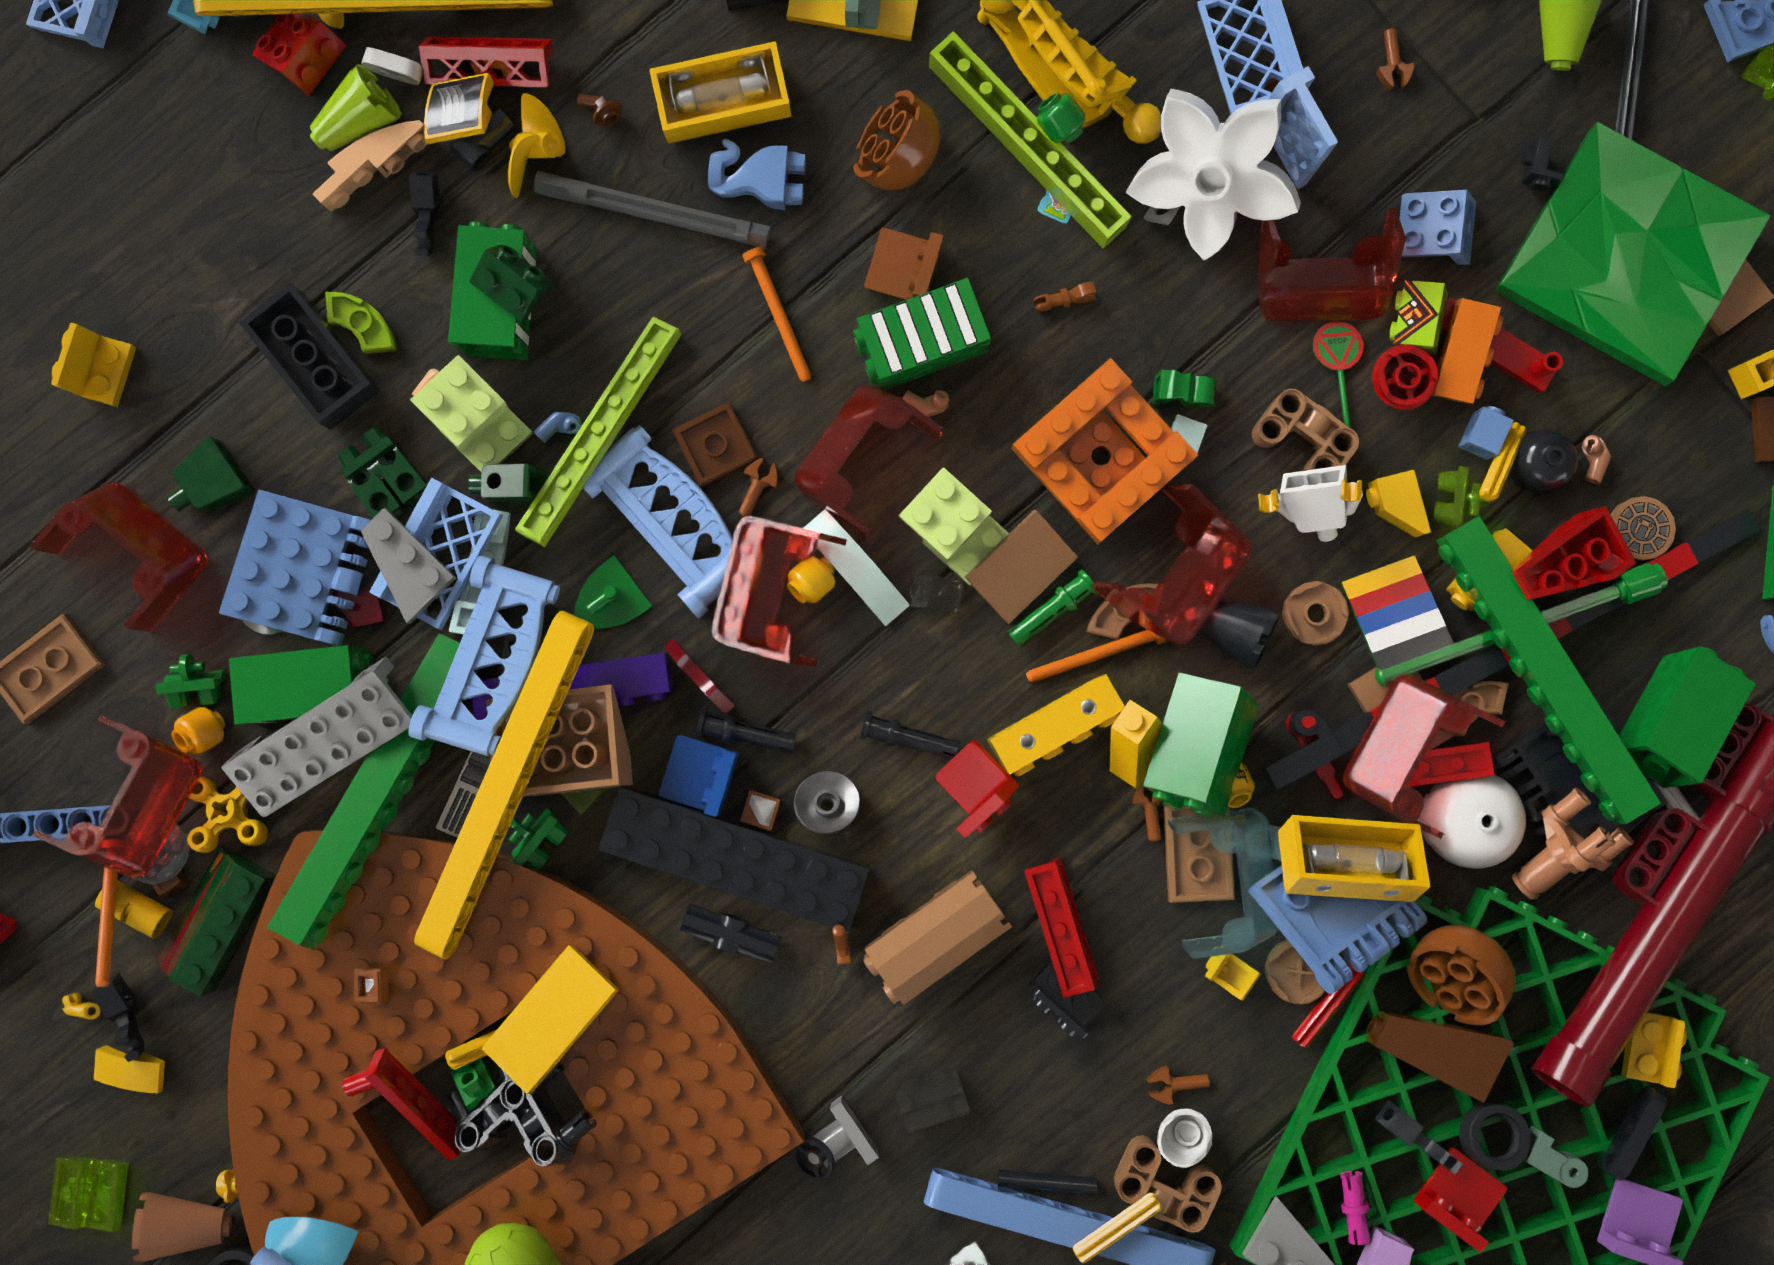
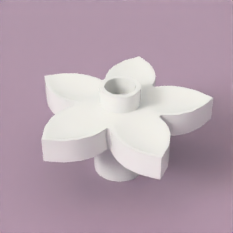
(1216, 169)

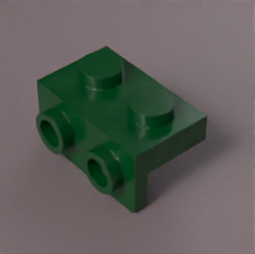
(509, 280)

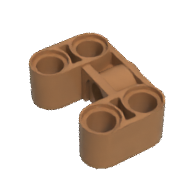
(1312, 423)
(1172, 1199)

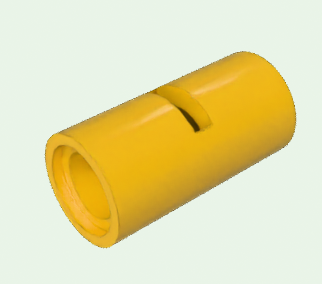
(139, 911)

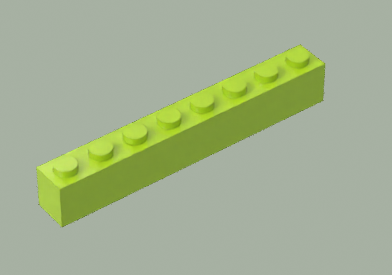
(1021, 134)

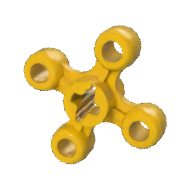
(220, 819)

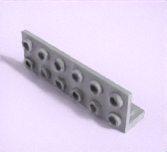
(320, 741)

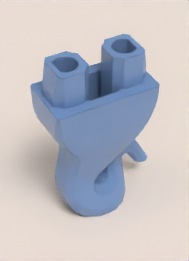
(760, 176)

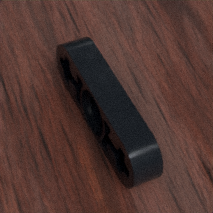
(1634, 1133)

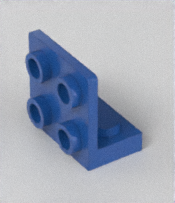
(698, 775)

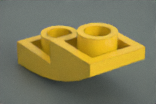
(138, 1075)

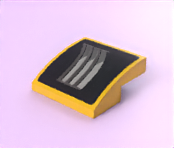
(458, 108)

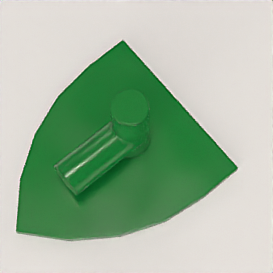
(610, 597)

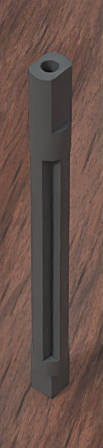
(651, 209)

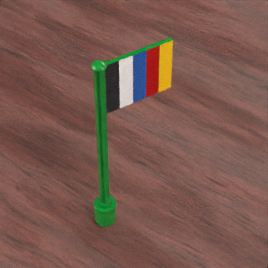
(1408, 629)

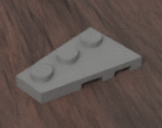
(406, 564)
(1283, 1241)

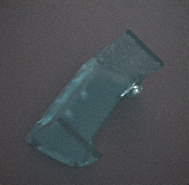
(1248, 836)

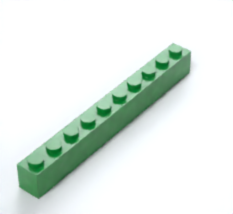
(1548, 673)
(361, 814)

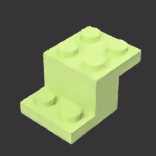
(471, 415)
(953, 523)

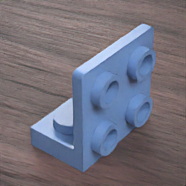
(1438, 224)

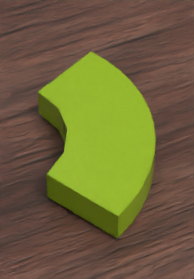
(361, 319)

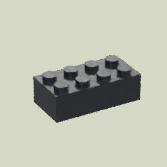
(309, 356)

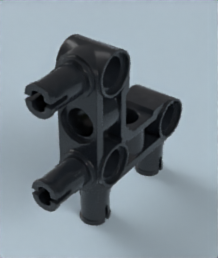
(532, 1114)

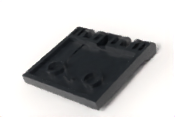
(1555, 779)

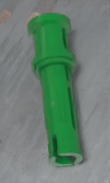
(1065, 599)

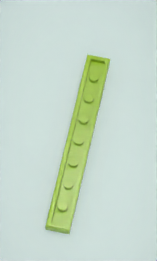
(598, 432)

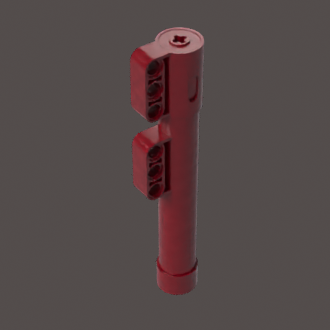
(1676, 900)

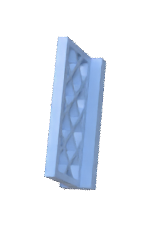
(91, 25)
(1277, 31)
(1303, 133)
(422, 525)

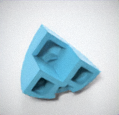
(310, 1240)

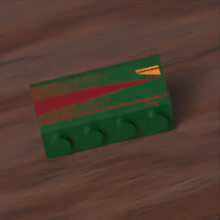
(215, 922)

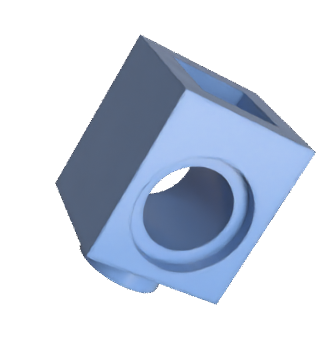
(1486, 432)

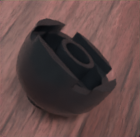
(1544, 462)

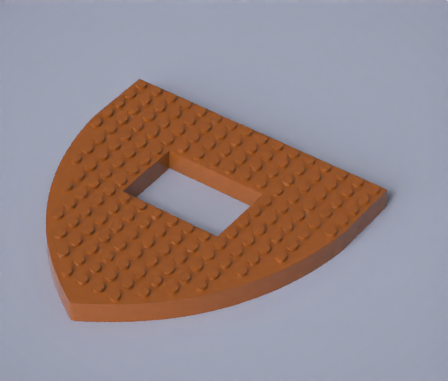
(659, 1068)

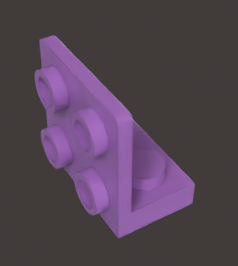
(1640, 1223)

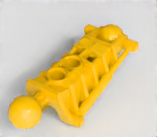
(1064, 63)

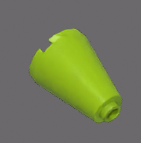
(1566, 30)
(354, 111)

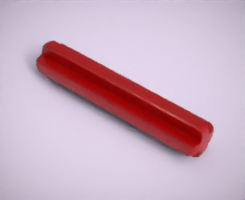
(1325, 1011)

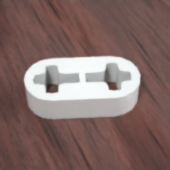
(392, 66)

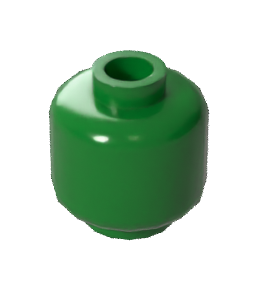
(1061, 118)

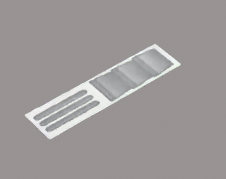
(463, 794)

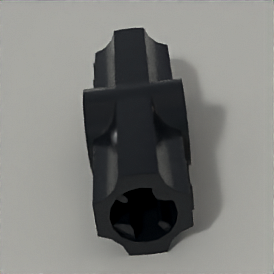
(730, 933)

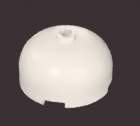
(1458, 812)

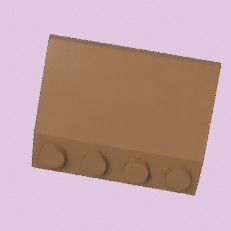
(584, 746)

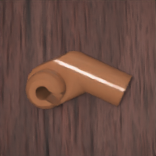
(929, 405)
(1597, 456)

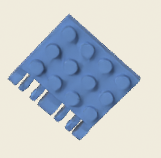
(293, 565)
(1328, 925)

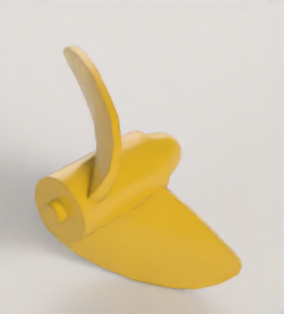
(539, 140)

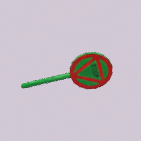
(1338, 348)

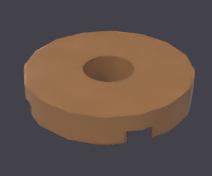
(1296, 613)

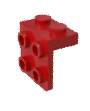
(299, 49)
(977, 785)

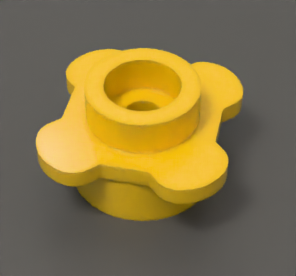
(226, 1186)

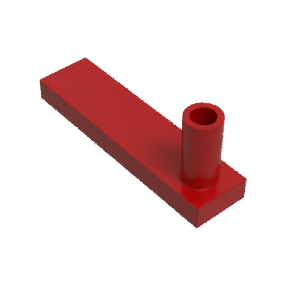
(1517, 357)
(1454, 764)
(409, 1098)

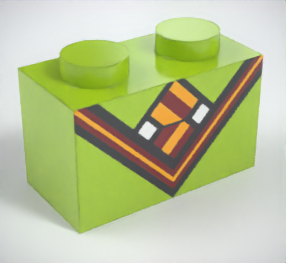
(1420, 315)

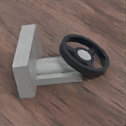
(835, 1142)

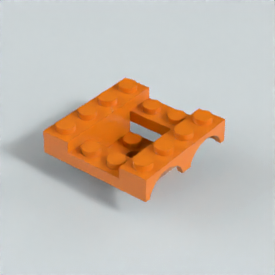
(1062, 446)

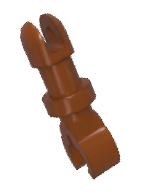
(1080, 294)

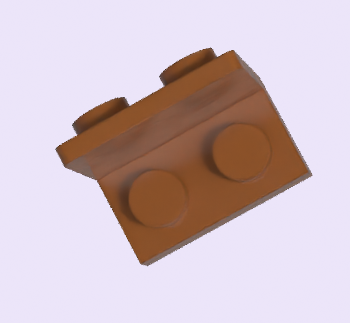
(903, 264)

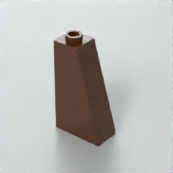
(1452, 1053)

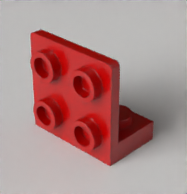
(1461, 1199)

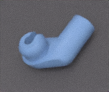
(558, 422)

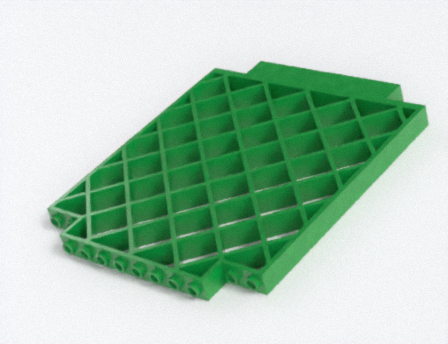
(1703, 1174)

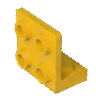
(92, 365)

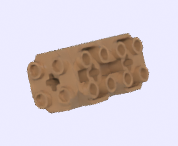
(935, 938)

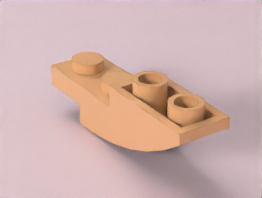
(380, 151)

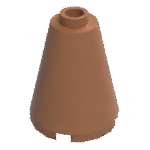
(176, 1226)

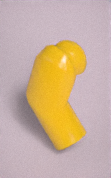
(75, 1007)

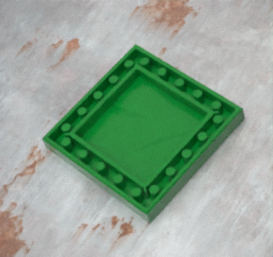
(1632, 254)

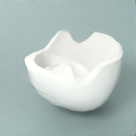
(1184, 1137)

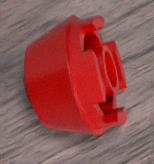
(1405, 377)

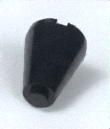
(1240, 630)

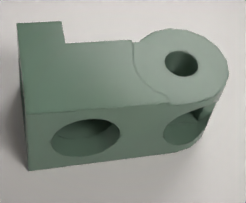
(1557, 1164)

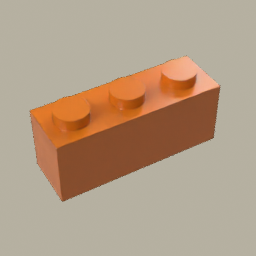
(1467, 350)

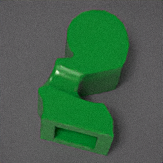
(1188, 389)

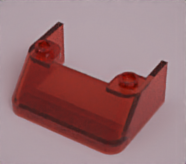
(1329, 286)
(818, 472)
(166, 553)
(1197, 578)
(755, 587)
(1399, 742)
(142, 808)

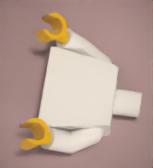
(1315, 500)

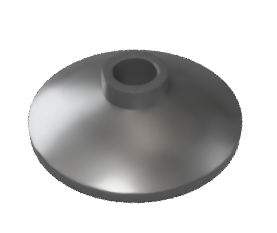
(822, 789)

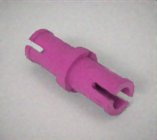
(1355, 1207)

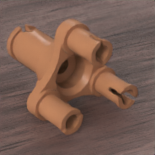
(1567, 849)

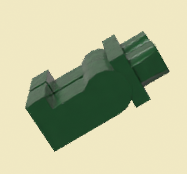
(376, 467)

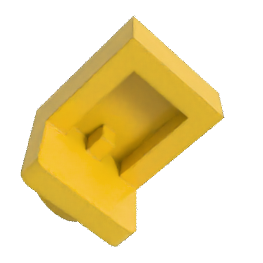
(1232, 974)

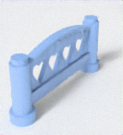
(614, 477)
(450, 719)

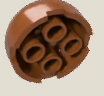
(912, 153)
(1466, 972)

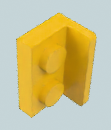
(1655, 1050)

